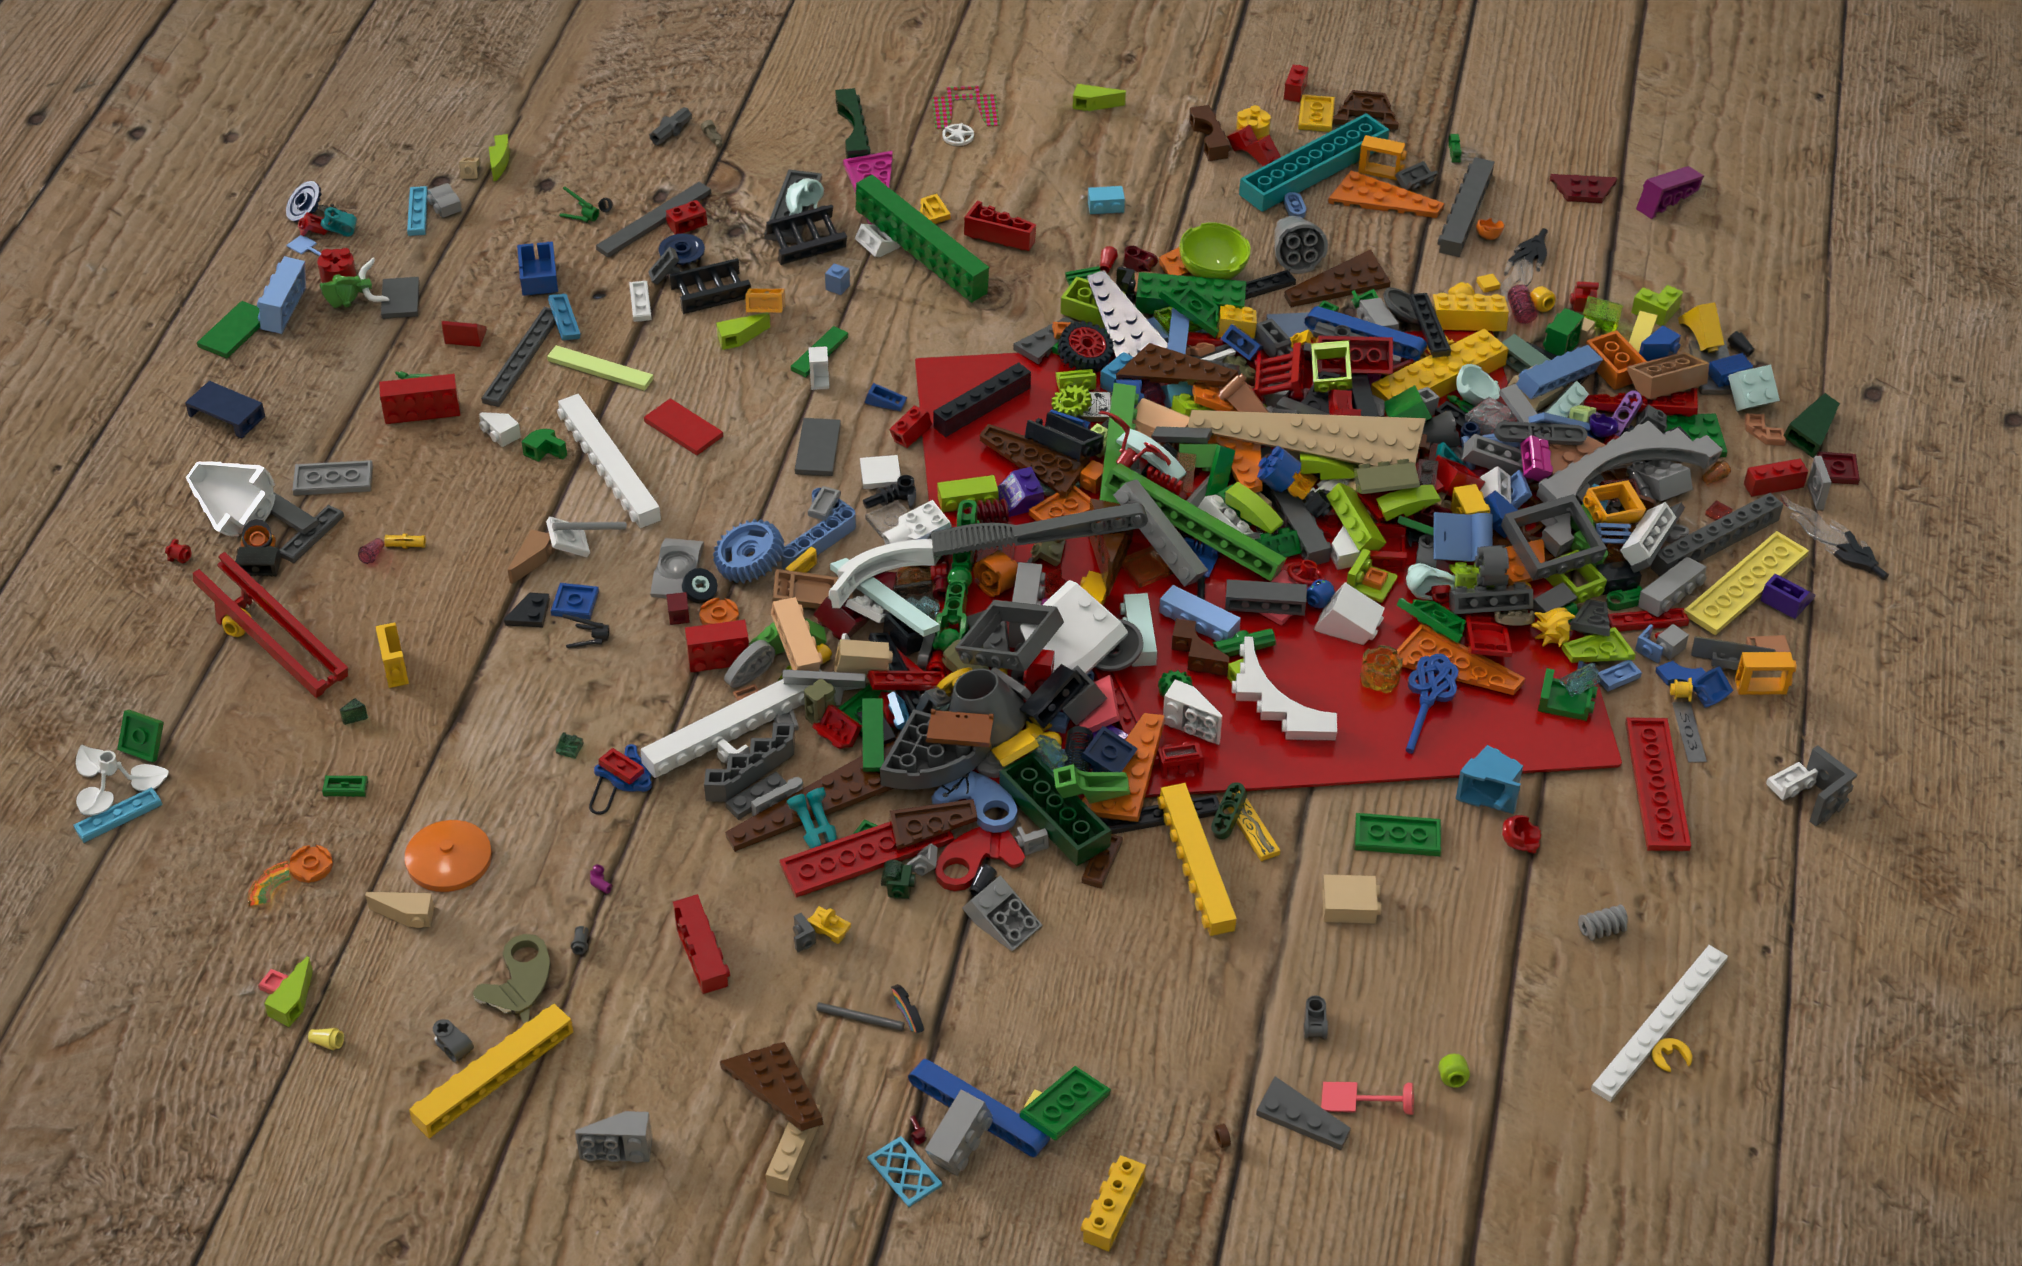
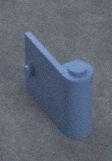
(1460, 535)

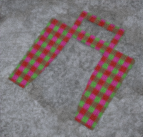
(986, 103)

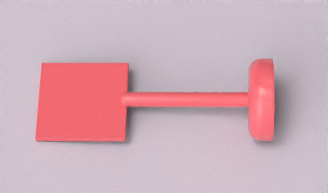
(1343, 1097)

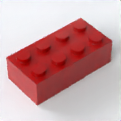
(419, 398)

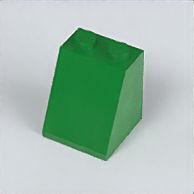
(1407, 405)

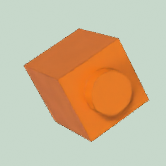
(1091, 477)

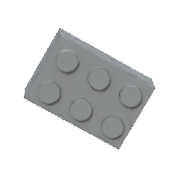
(959, 1133)

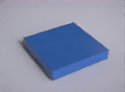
(575, 600)

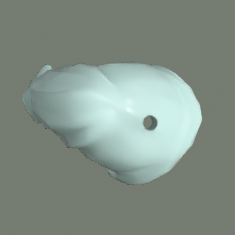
(803, 194)
(1423, 577)

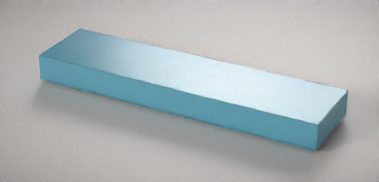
(417, 211)
(117, 815)

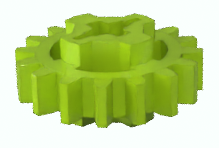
(1072, 401)

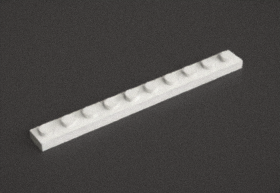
(1659, 1023)

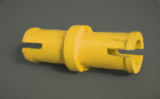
(405, 541)

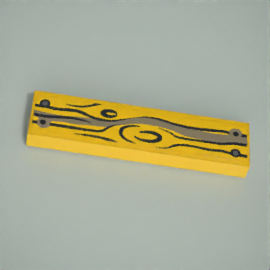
(1255, 832)

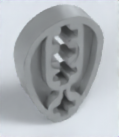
(750, 664)

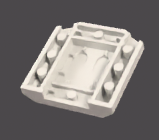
(1087, 629)

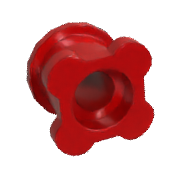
(179, 552)

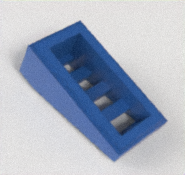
(880, 397)

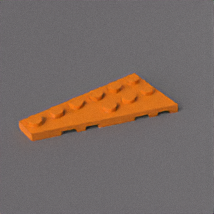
(1245, 462)
(1472, 668)
(1146, 738)

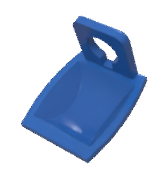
(1712, 687)

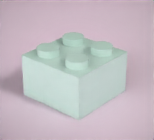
(1753, 387)

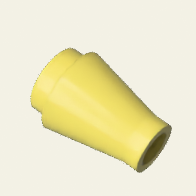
(329, 1038)

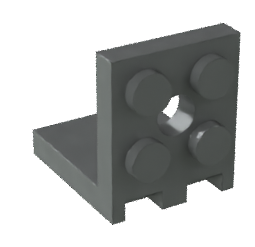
(1835, 785)

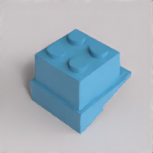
(1490, 781)

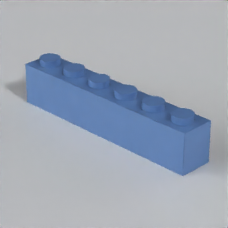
(1558, 371)

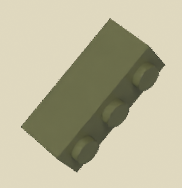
(1386, 476)

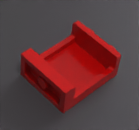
(1392, 555)

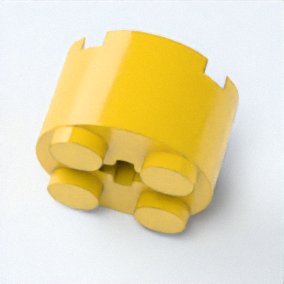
(1257, 118)

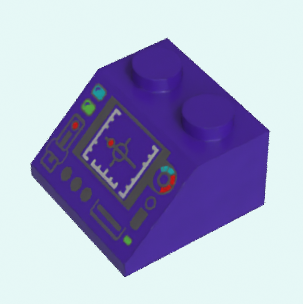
(1021, 491)

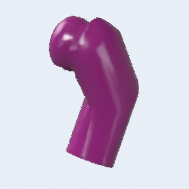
(597, 879)

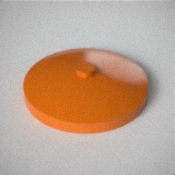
(448, 855)

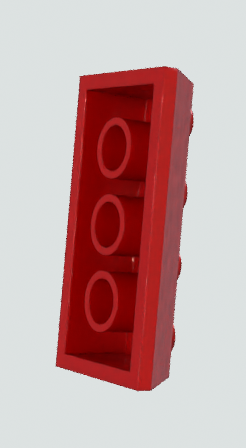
(1367, 355)

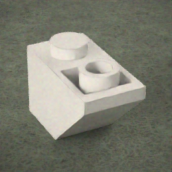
(500, 427)
(1344, 550)

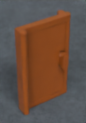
(966, 730)

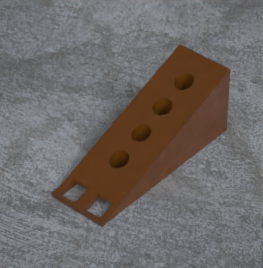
(1110, 548)

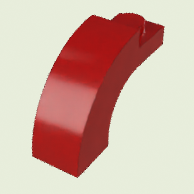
(1341, 403)

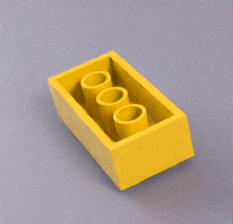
(1471, 311)

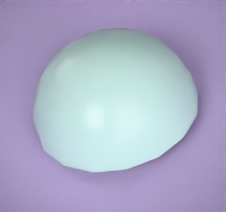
(1476, 385)

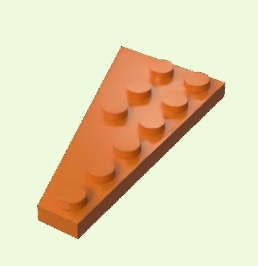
(1383, 196)

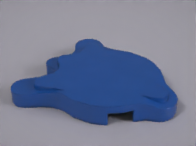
(642, 784)

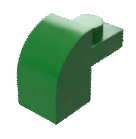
(541, 442)

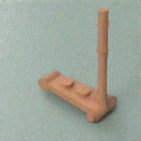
(1242, 395)

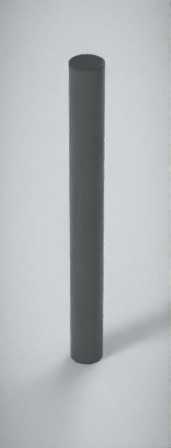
(860, 1016)

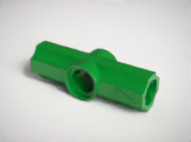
(1232, 645)

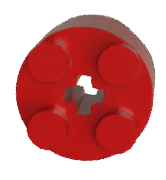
(335, 262)

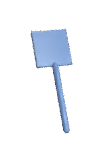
(303, 244)

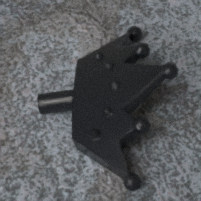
(1413, 536)

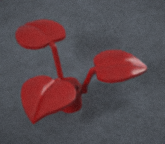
(1129, 456)

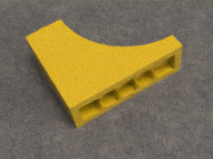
(1705, 325)

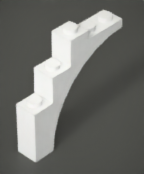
(1297, 720)

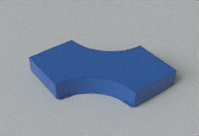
(1670, 671)

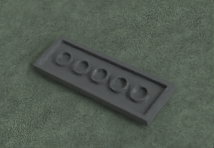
(781, 210)

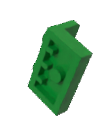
(1284, 542)

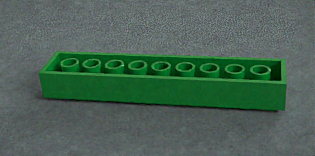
(922, 238)

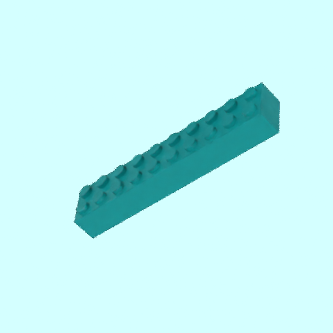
(1309, 163)

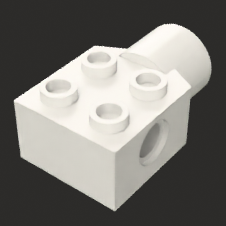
(918, 524)

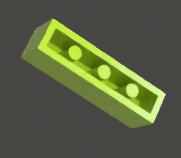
(1355, 518)

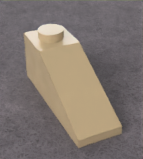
(406, 908)

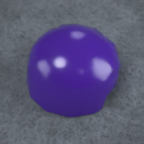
(1603, 425)

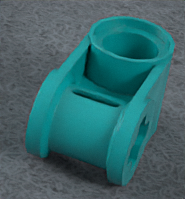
(341, 222)

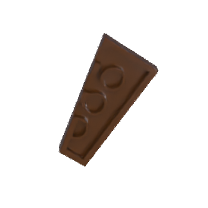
(928, 821)

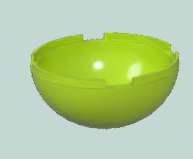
(1214, 251)

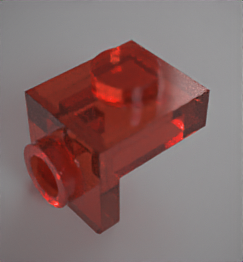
(1054, 581)

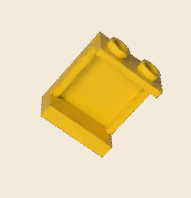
(392, 655)

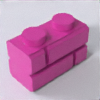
(1536, 458)

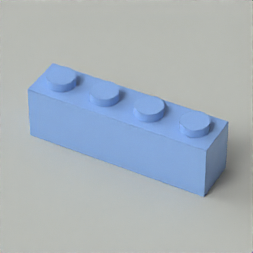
(1209, 618)

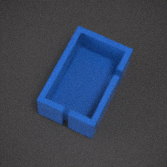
(540, 274)

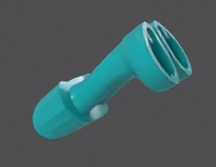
(814, 799)

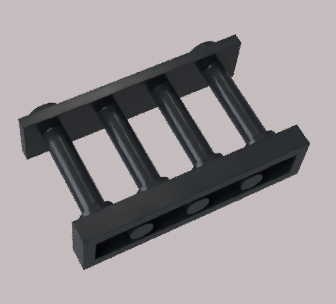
(811, 248)
(712, 297)

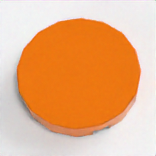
(718, 611)
(310, 863)

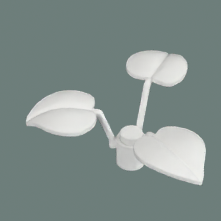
(91, 761)

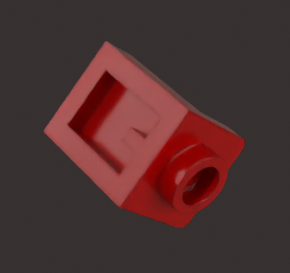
(312, 223)

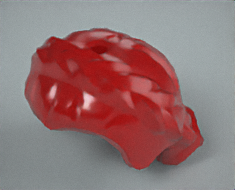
(1521, 833)

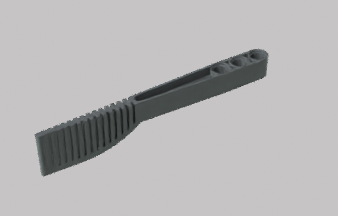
(1065, 527)

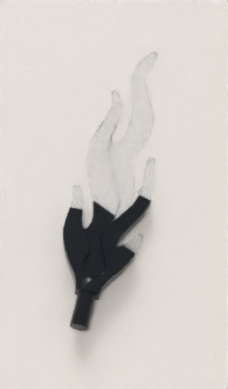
(1523, 262)
(1837, 538)

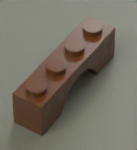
(1204, 120)

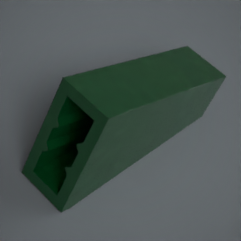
(1812, 425)

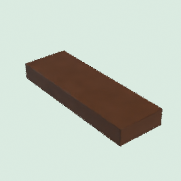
(1100, 865)

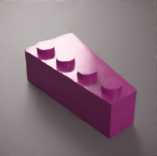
(1668, 189)

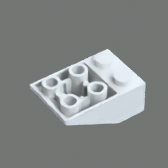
(1191, 712)

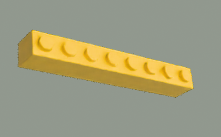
(1197, 860)
(491, 1070)

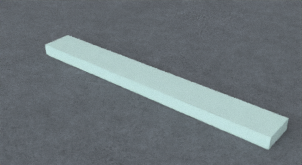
(894, 603)

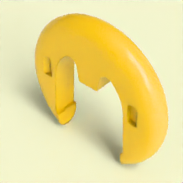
(1667, 1046)

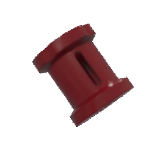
(941, 584)

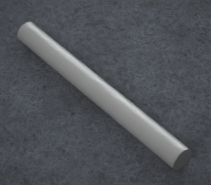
(589, 526)

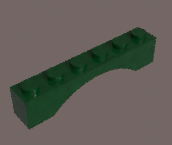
(849, 107)

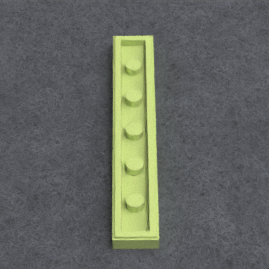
(600, 367)

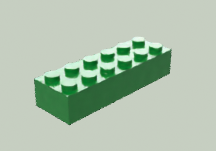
(1219, 291)

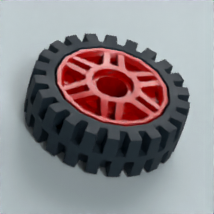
(1085, 346)

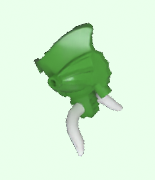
(345, 289)

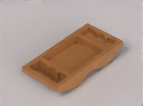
(806, 587)

